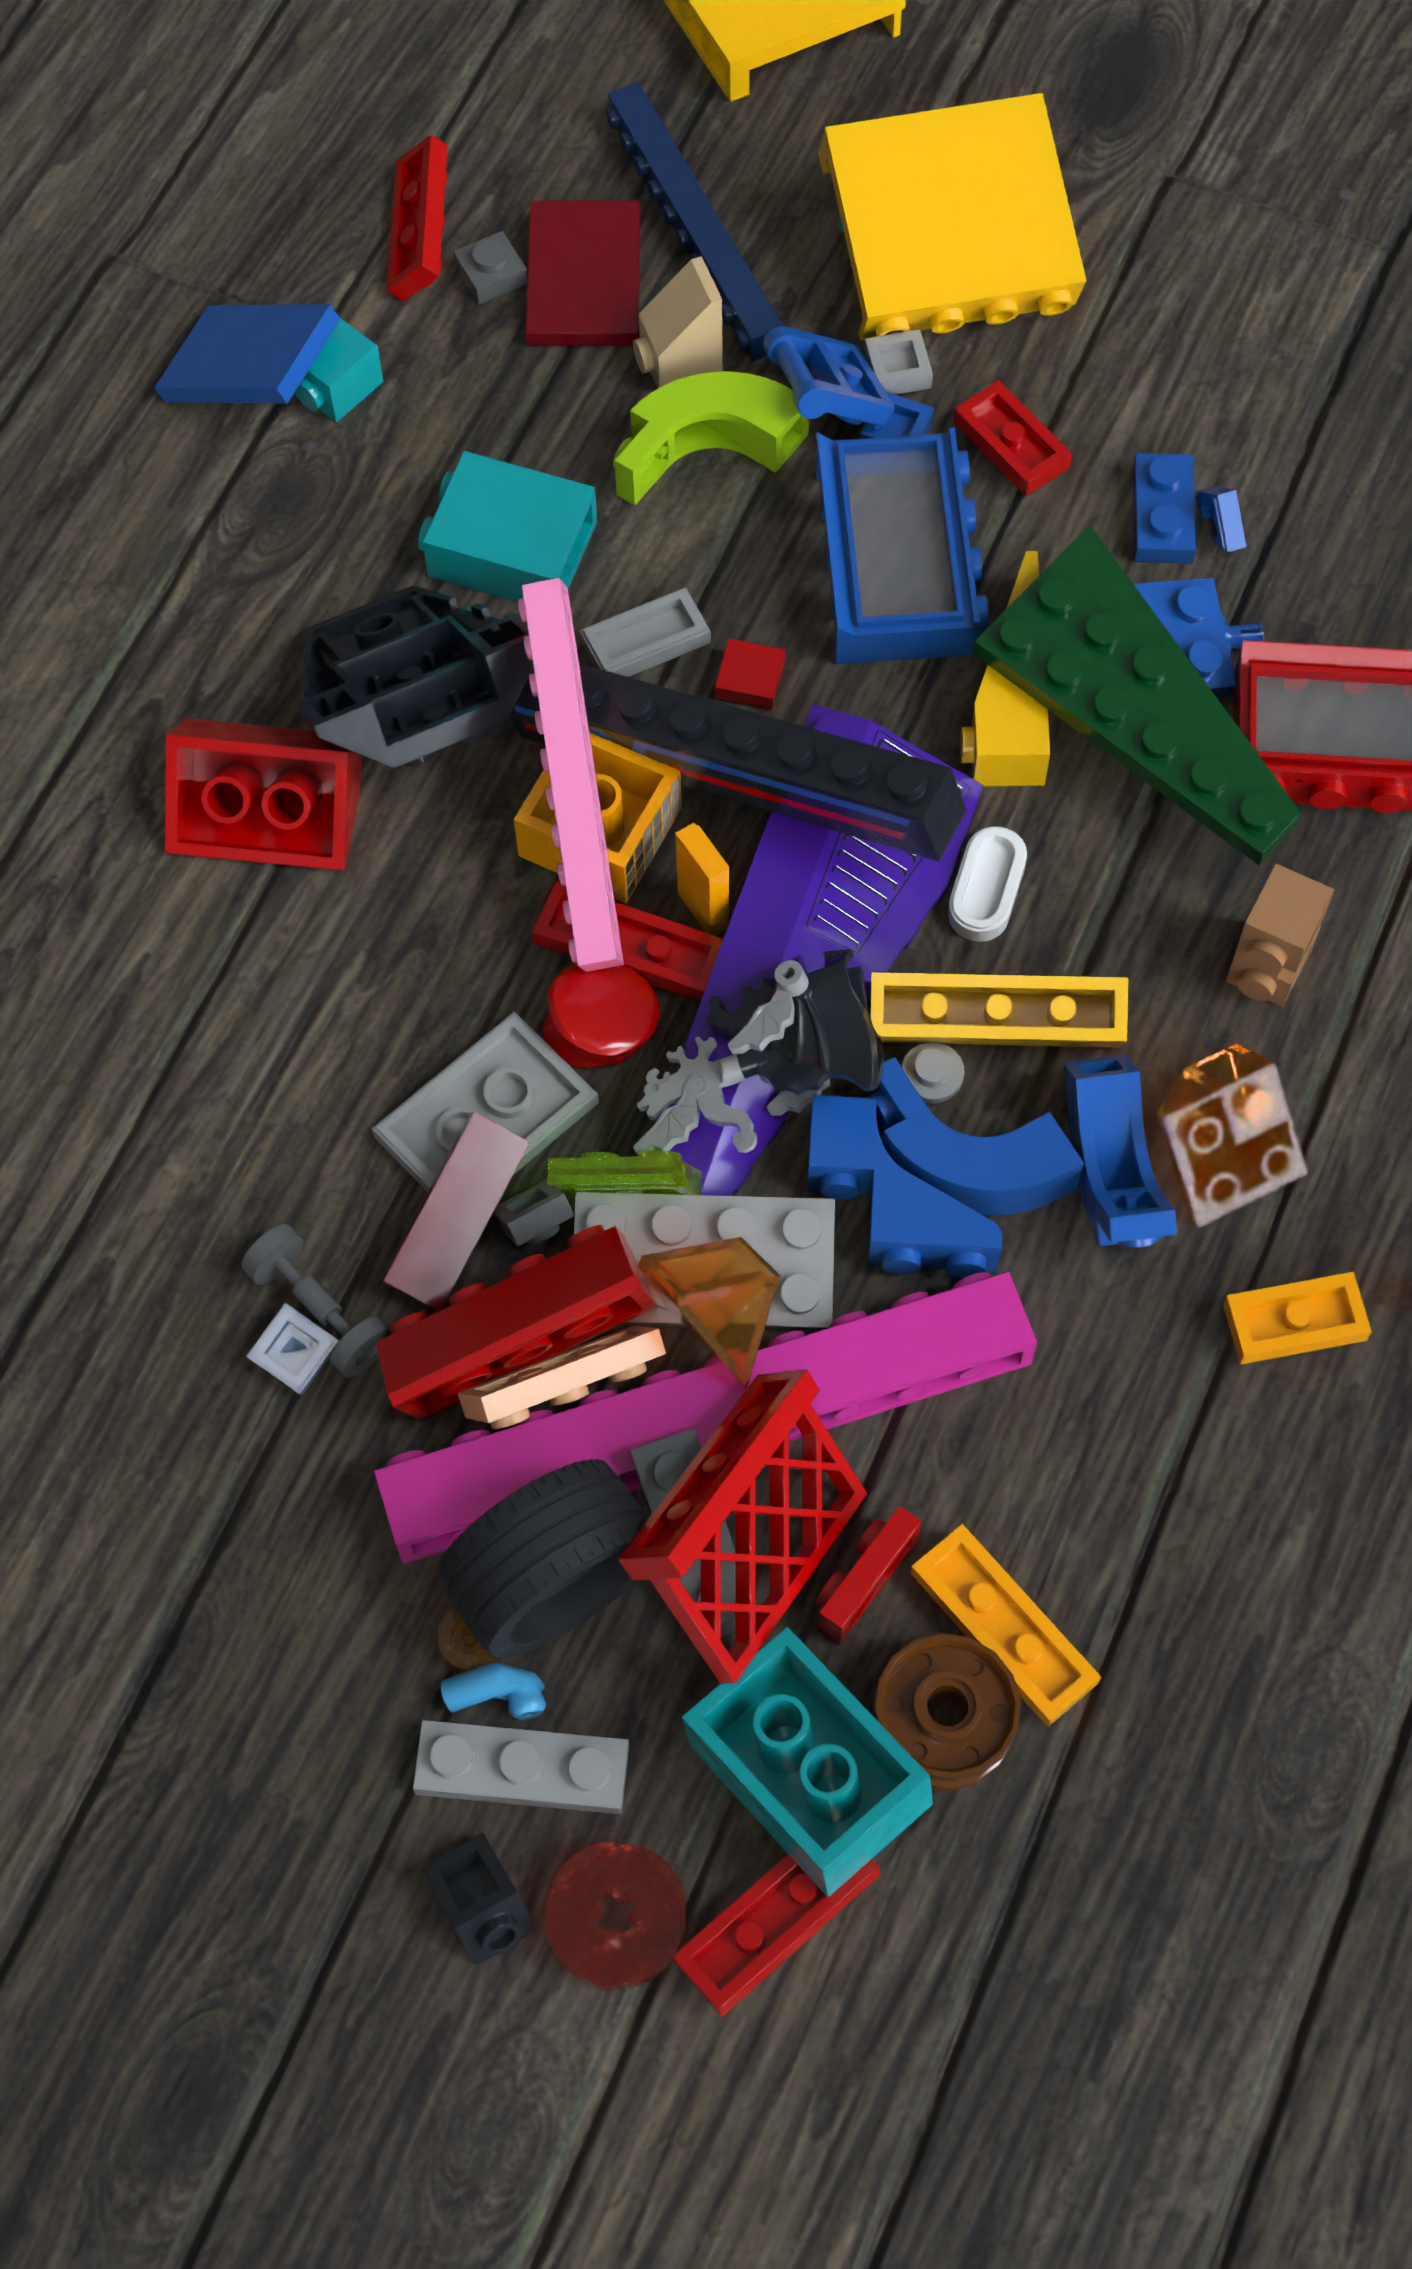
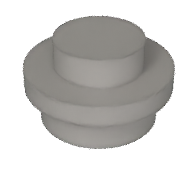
(934, 1071)

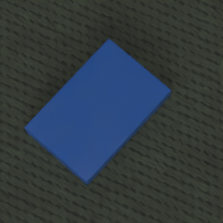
(247, 353)

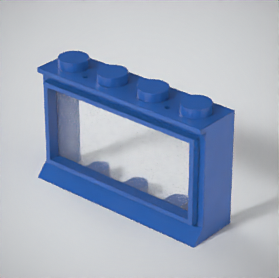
(900, 547)

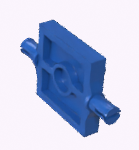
(1195, 622)

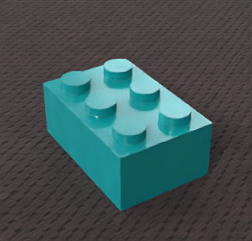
(809, 1761)

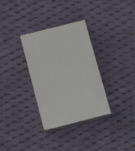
(505, 1078)

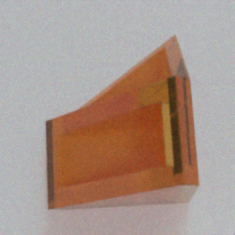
(719, 1295)

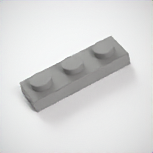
(521, 1767)

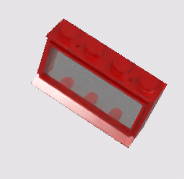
(1329, 721)

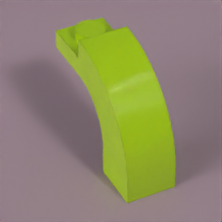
(703, 413)

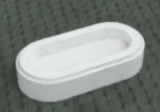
(987, 884)

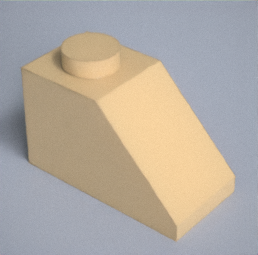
(682, 327)

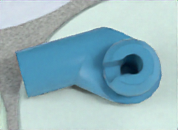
(496, 1681)

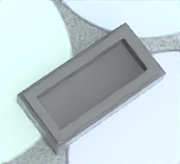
(646, 635)

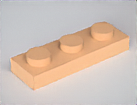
(562, 1376)

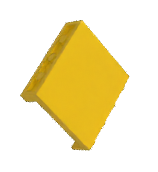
(751, 33)
(954, 216)

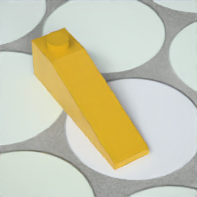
(1008, 726)

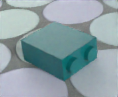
(506, 527)

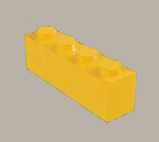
(1000, 1009)

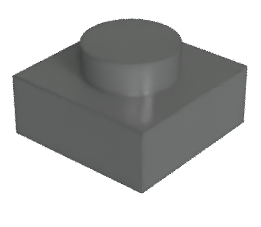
(490, 267)
(533, 1214)

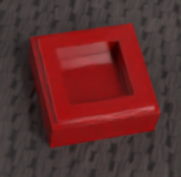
(750, 674)

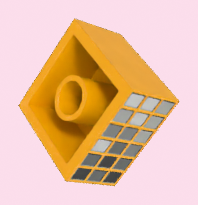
(637, 810)

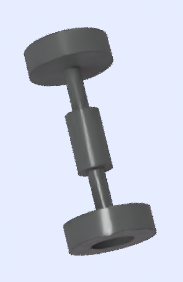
(274, 1256)

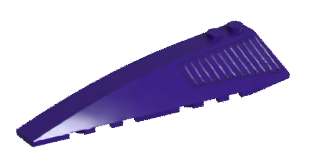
(807, 897)

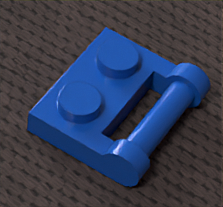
(841, 378)

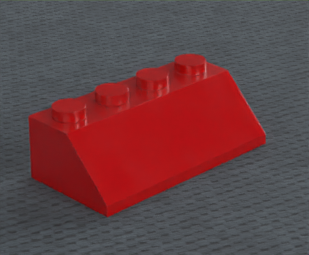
(514, 1323)

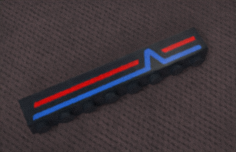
(771, 762)

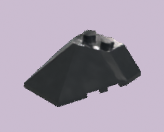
(411, 675)

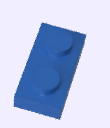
(1164, 508)

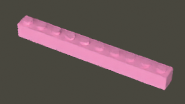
(572, 775)

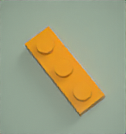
(1002, 1617)

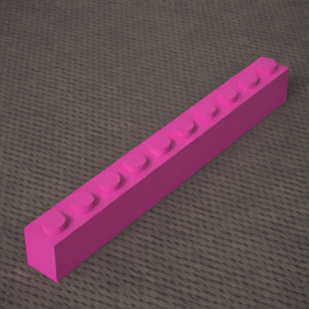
(857, 1364)

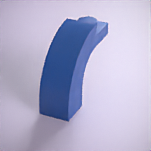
(1110, 1139)
(984, 1173)

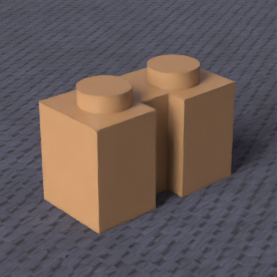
(1279, 935)

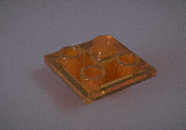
(1229, 1133)

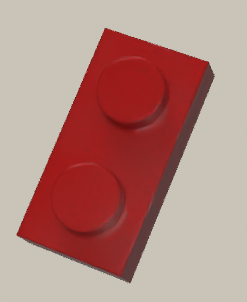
(1012, 438)
(882, 1552)

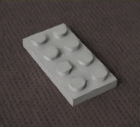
(784, 1231)

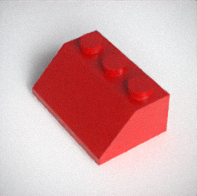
(259, 794)

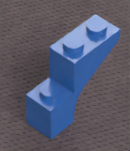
(909, 1218)

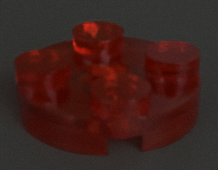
(574, 1908)

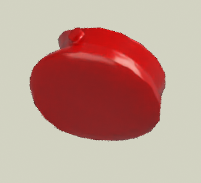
(599, 1015)

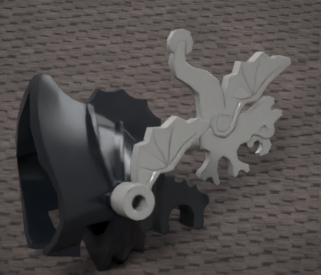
(787, 1032)

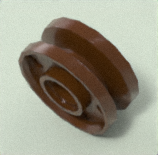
(972, 1679)

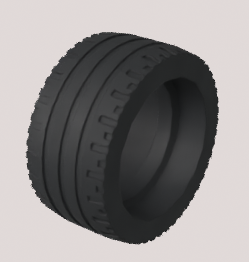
(543, 1558)

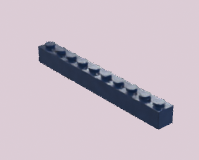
(691, 216)

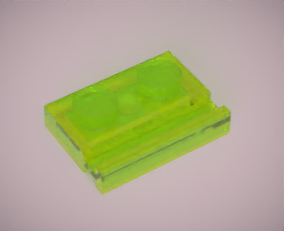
(608, 1173)

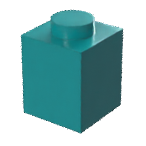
(341, 373)

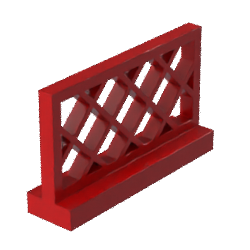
(722, 1483)

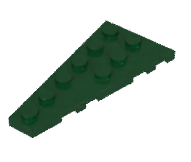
(1116, 675)

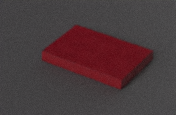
(583, 273)

